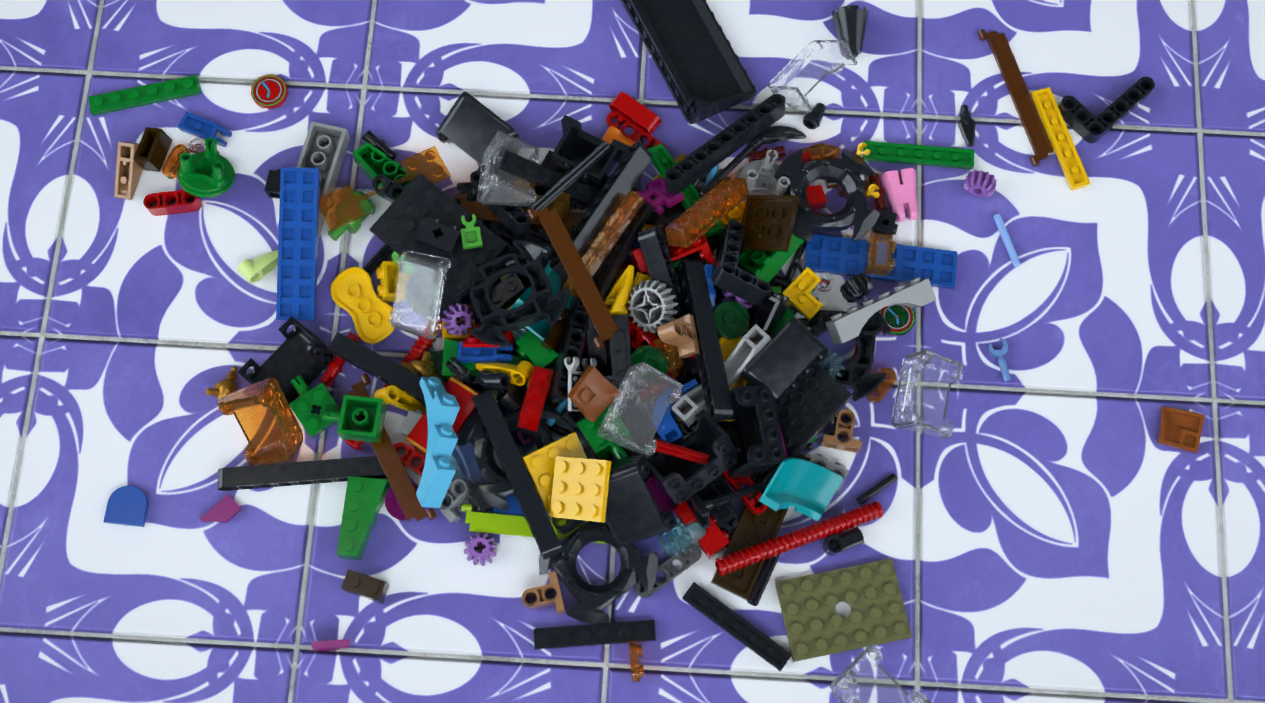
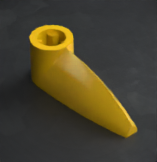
(619, 294)
(518, 373)
(399, 399)

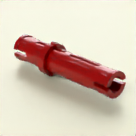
(336, 366)

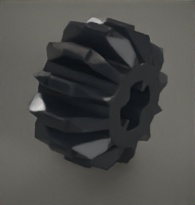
(856, 287)

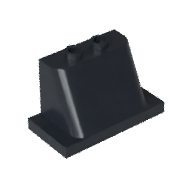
(578, 144)
(615, 352)

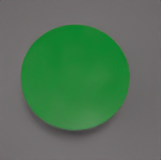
(205, 172)

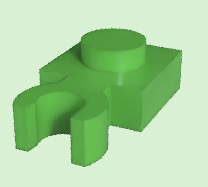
(471, 235)

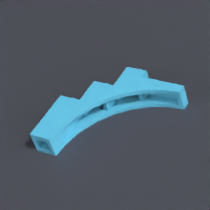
(441, 440)

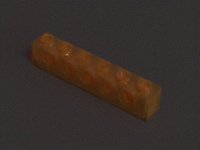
(706, 212)

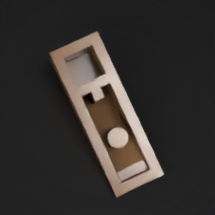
(127, 171)

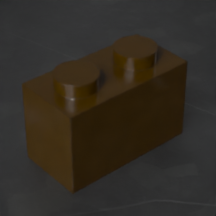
(152, 149)
(365, 586)

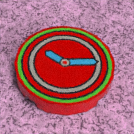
(269, 91)

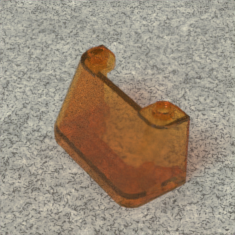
(265, 421)

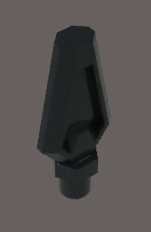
(967, 126)

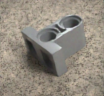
(456, 499)

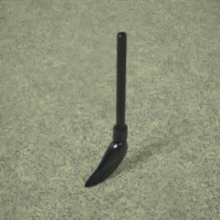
(770, 135)

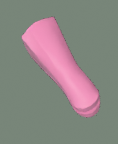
(901, 192)

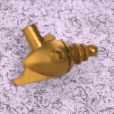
(423, 368)
(225, 386)

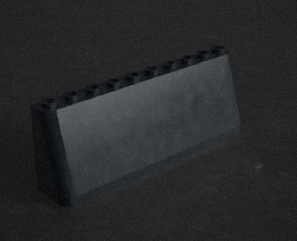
(691, 55)

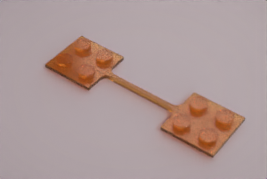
(344, 206)

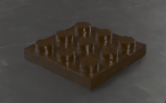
(768, 222)

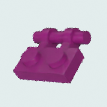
(658, 190)

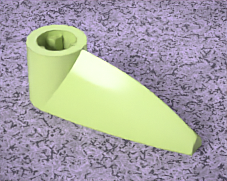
(259, 267)

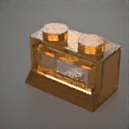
(880, 254)

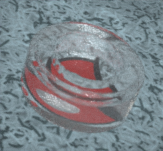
(197, 145)
(826, 283)

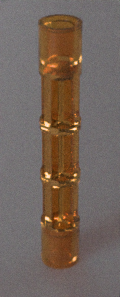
(609, 235)

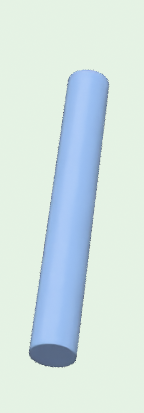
(1006, 239)

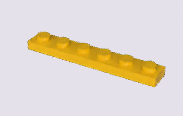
(1060, 139)

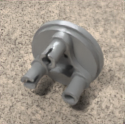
(761, 177)

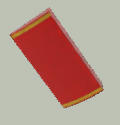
(463, 395)

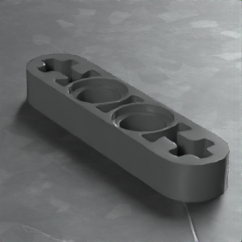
(670, 573)

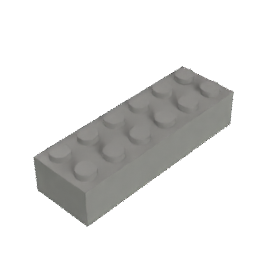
(326, 150)

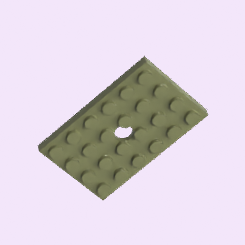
(811, 616)

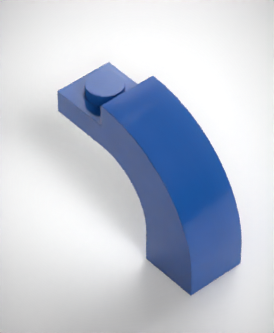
(668, 427)

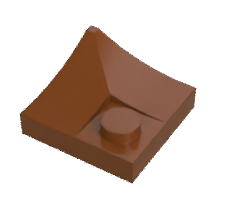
(592, 393)
(1180, 429)

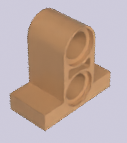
(681, 334)
(845, 429)
(540, 592)

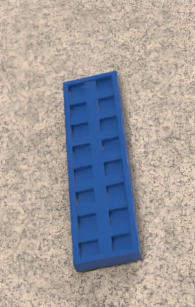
(298, 243)
(850, 258)

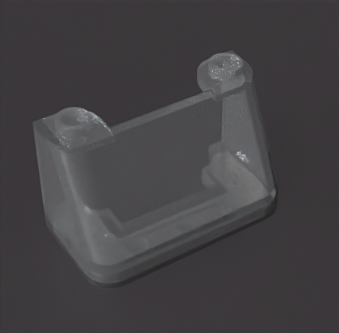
(498, 186)
(419, 294)
(925, 393)
(639, 408)
(869, 683)

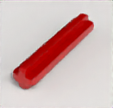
(682, 452)

